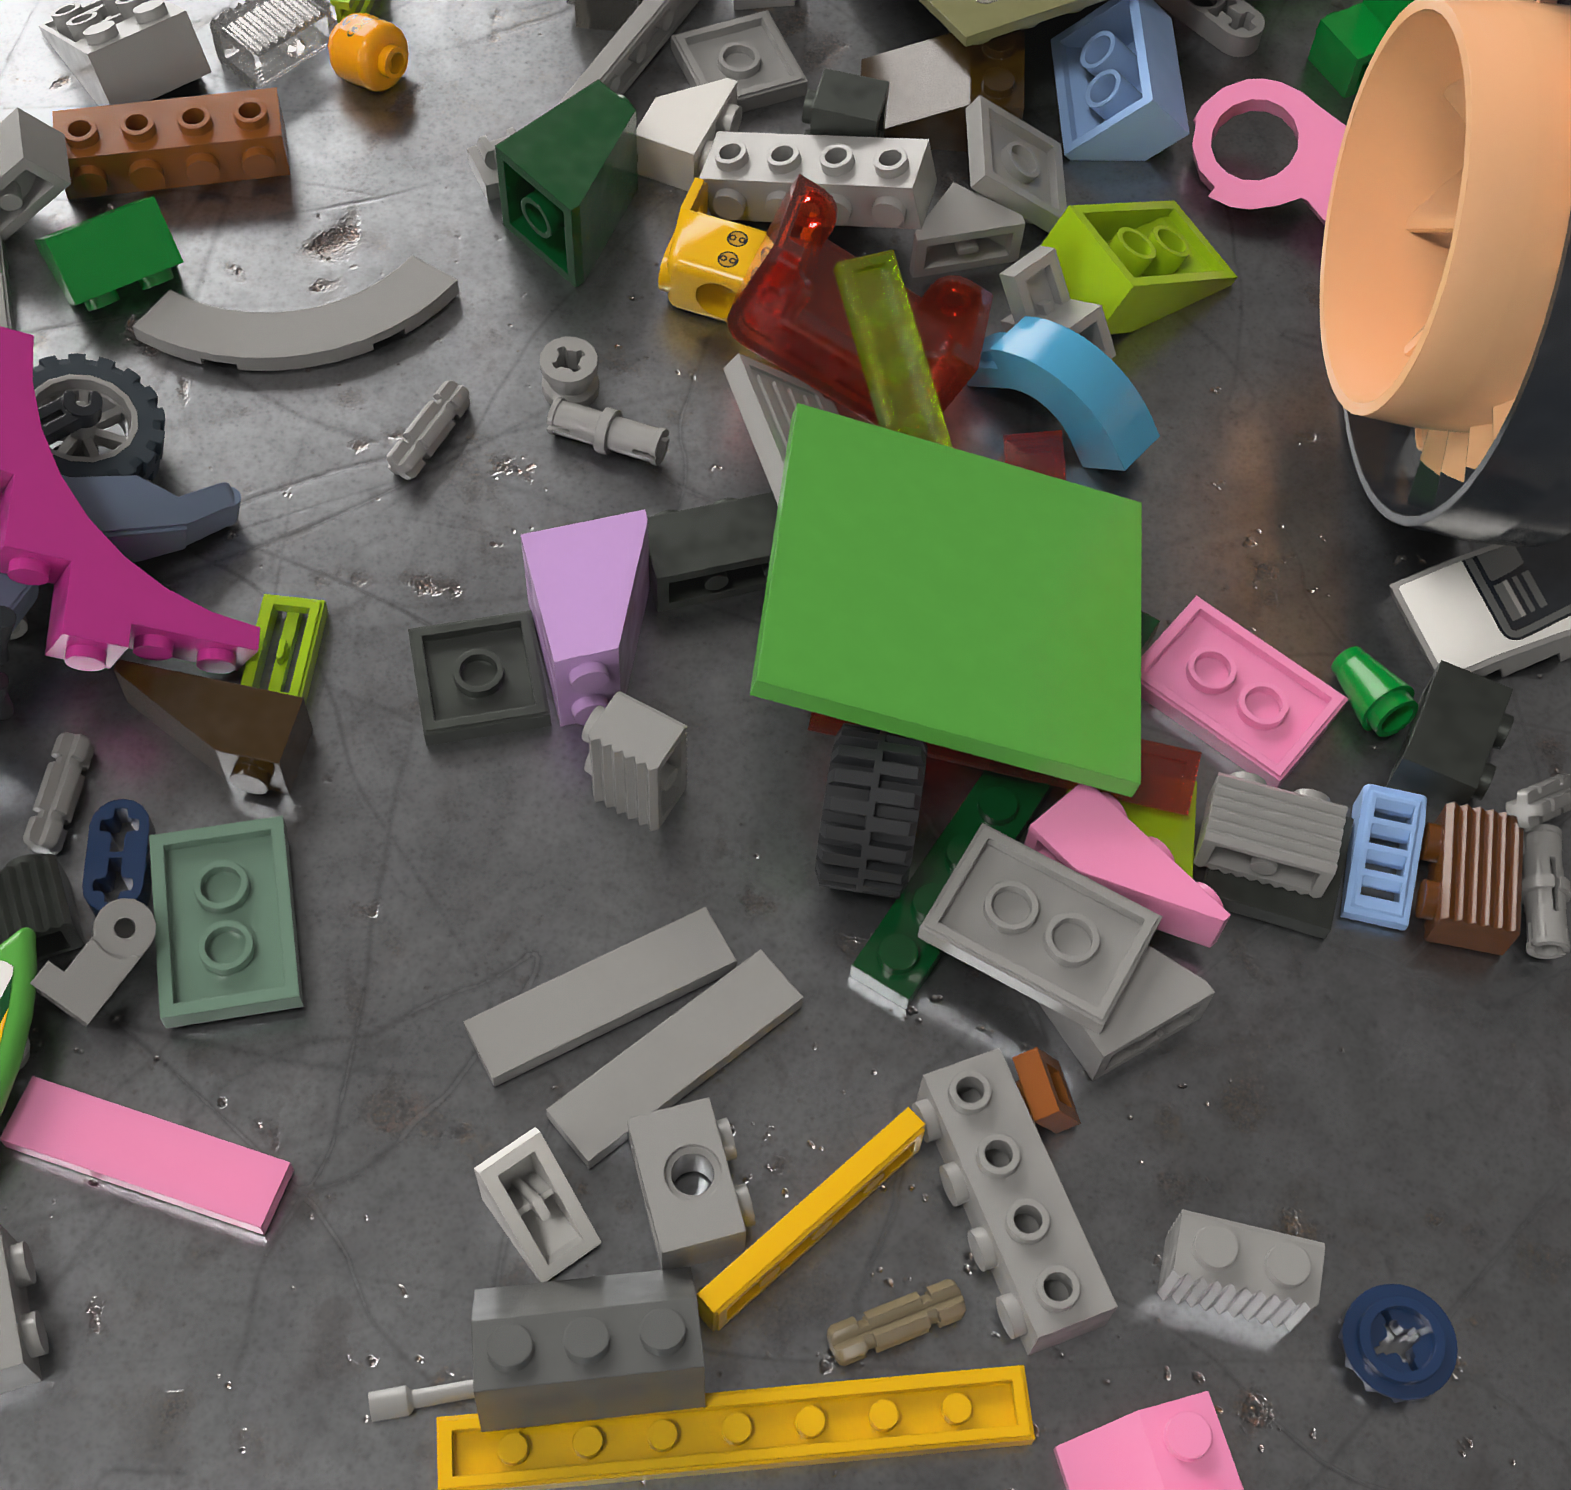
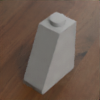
(1153, 1006)

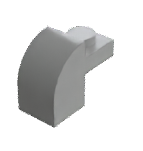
(1039, 290)

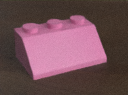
(1153, 1449)

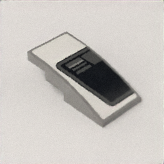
(1492, 607)

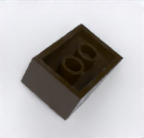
(941, 78)

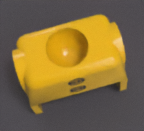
(706, 257)

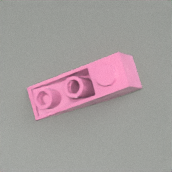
(1097, 840)

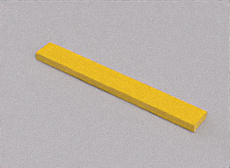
(747, 1432)

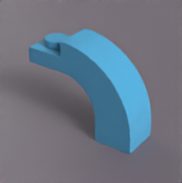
(1076, 384)

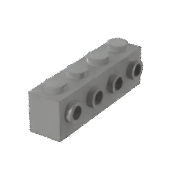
(869, 177)
(1014, 1203)

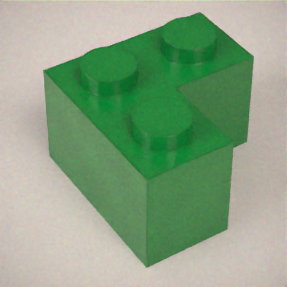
(1349, 40)

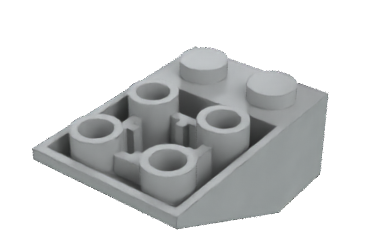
(127, 48)

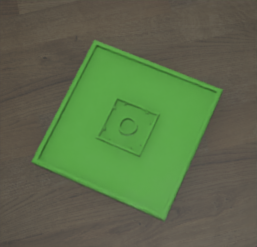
(955, 602)

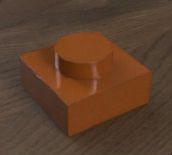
(1045, 1090)

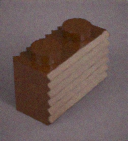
(1472, 879)

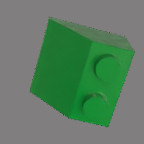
(111, 252)

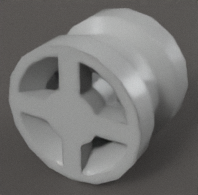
(558, 378)

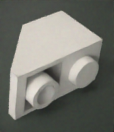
(681, 130)

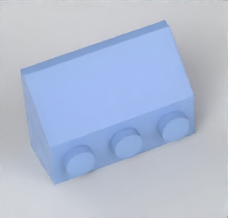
(1119, 83)

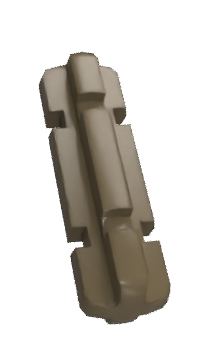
(896, 1322)

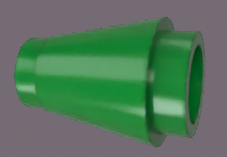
(1375, 693)

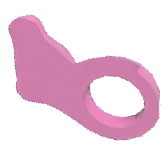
(1310, 170)

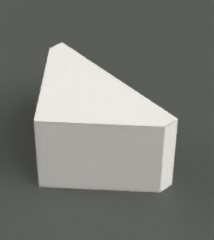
(536, 1205)

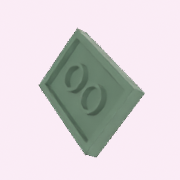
(224, 922)

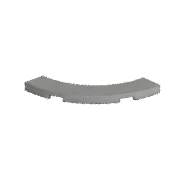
(301, 336)

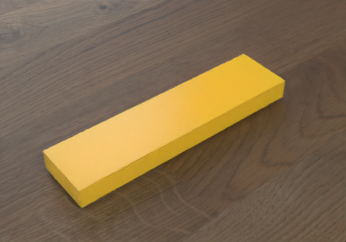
(810, 1220)

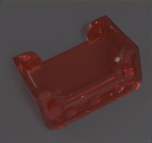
(797, 319)

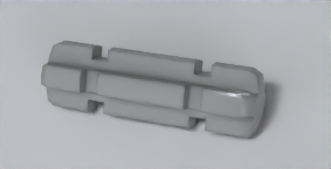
(428, 429)
(58, 793)
(1541, 801)

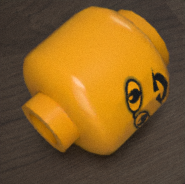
(368, 51)

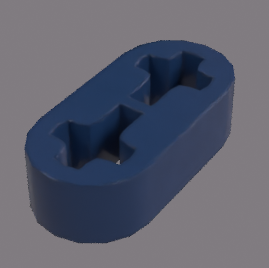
(105, 859)

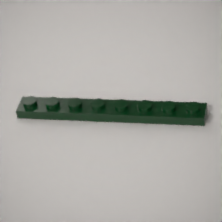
(894, 956)

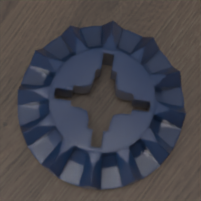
(1405, 1311)

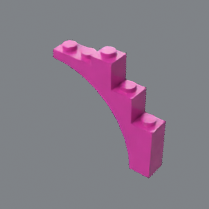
(98, 594)

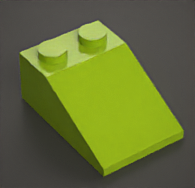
(1136, 260)

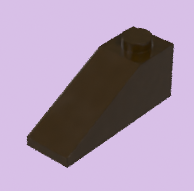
(233, 728)

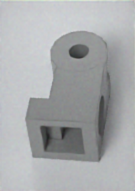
(116, 944)

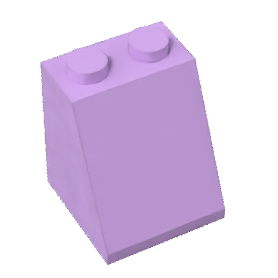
(588, 607)

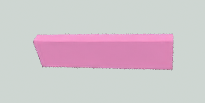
(147, 1155)

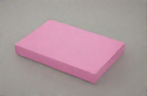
(1237, 692)

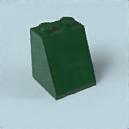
(570, 178)

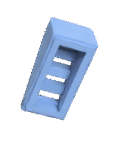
(1390, 817)

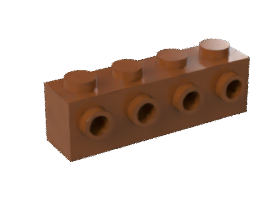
(174, 142)

